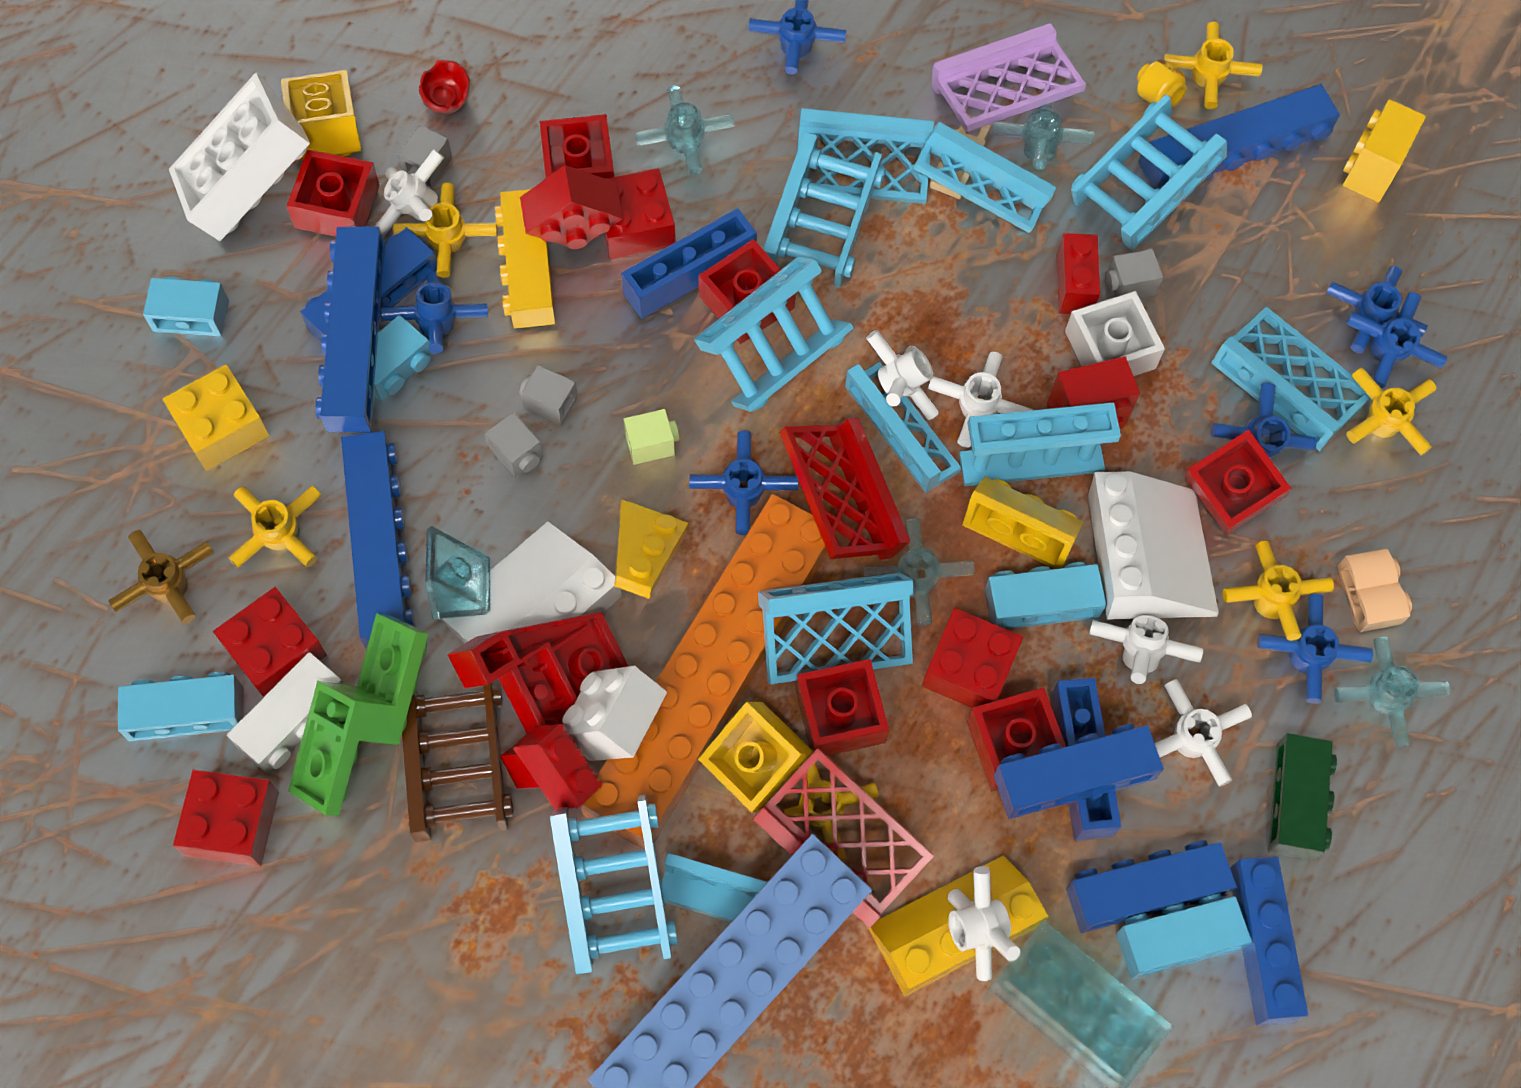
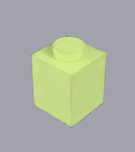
(650, 436)

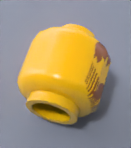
(1161, 79)

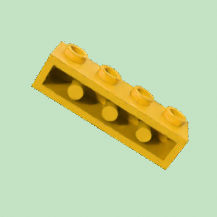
(525, 267)

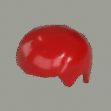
(445, 87)

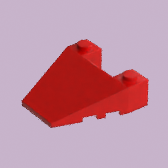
(538, 670)

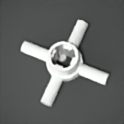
(409, 193)
(904, 374)
(980, 383)
(1145, 644)
(1211, 729)
(981, 924)

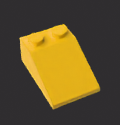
(324, 110)

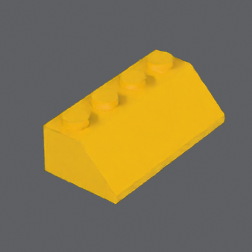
(918, 935)

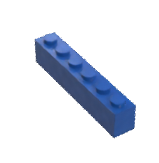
(1255, 132)
(352, 330)
(375, 530)

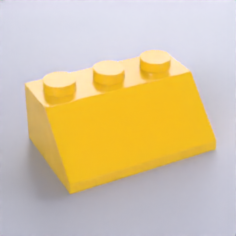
(1022, 522)

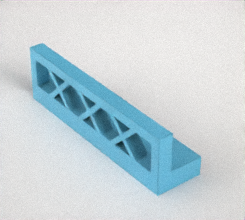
(986, 170)
(898, 432)
(707, 888)

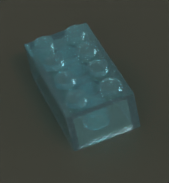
(1081, 1008)

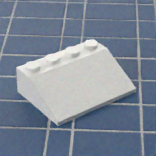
(237, 158)
(1150, 548)
(541, 583)

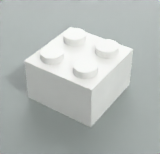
(1113, 331)
(613, 713)

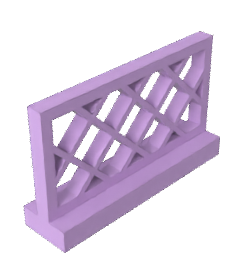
(996, 61)

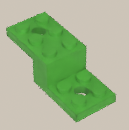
(352, 713)

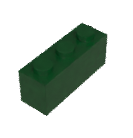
(1302, 797)

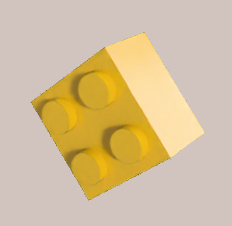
(1382, 149)
(216, 417)
(755, 755)

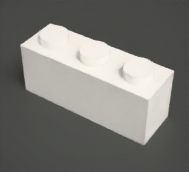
(280, 717)

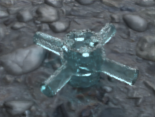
(684, 129)
(1042, 134)
(922, 558)
(1388, 681)

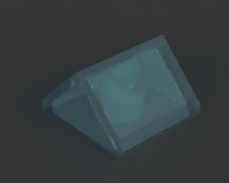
(455, 577)

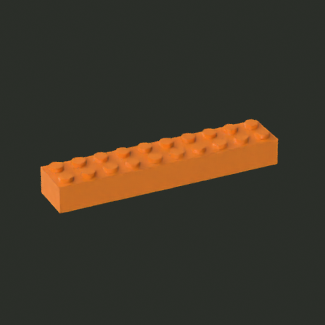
(711, 667)

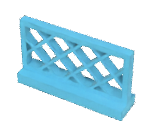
(873, 131)
(1297, 410)
(841, 596)

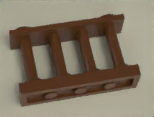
(422, 779)

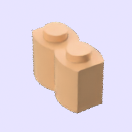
(1374, 590)

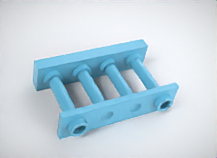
(800, 186)
(1158, 202)
(746, 318)
(1039, 443)
(582, 908)

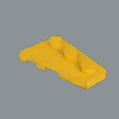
(645, 547)

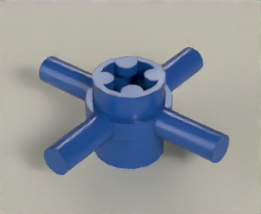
(797, 33)
(1377, 304)
(435, 311)
(1396, 330)
(1266, 426)
(743, 470)
(1303, 649)

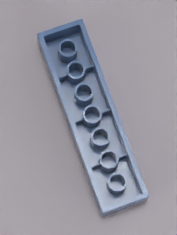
(737, 974)

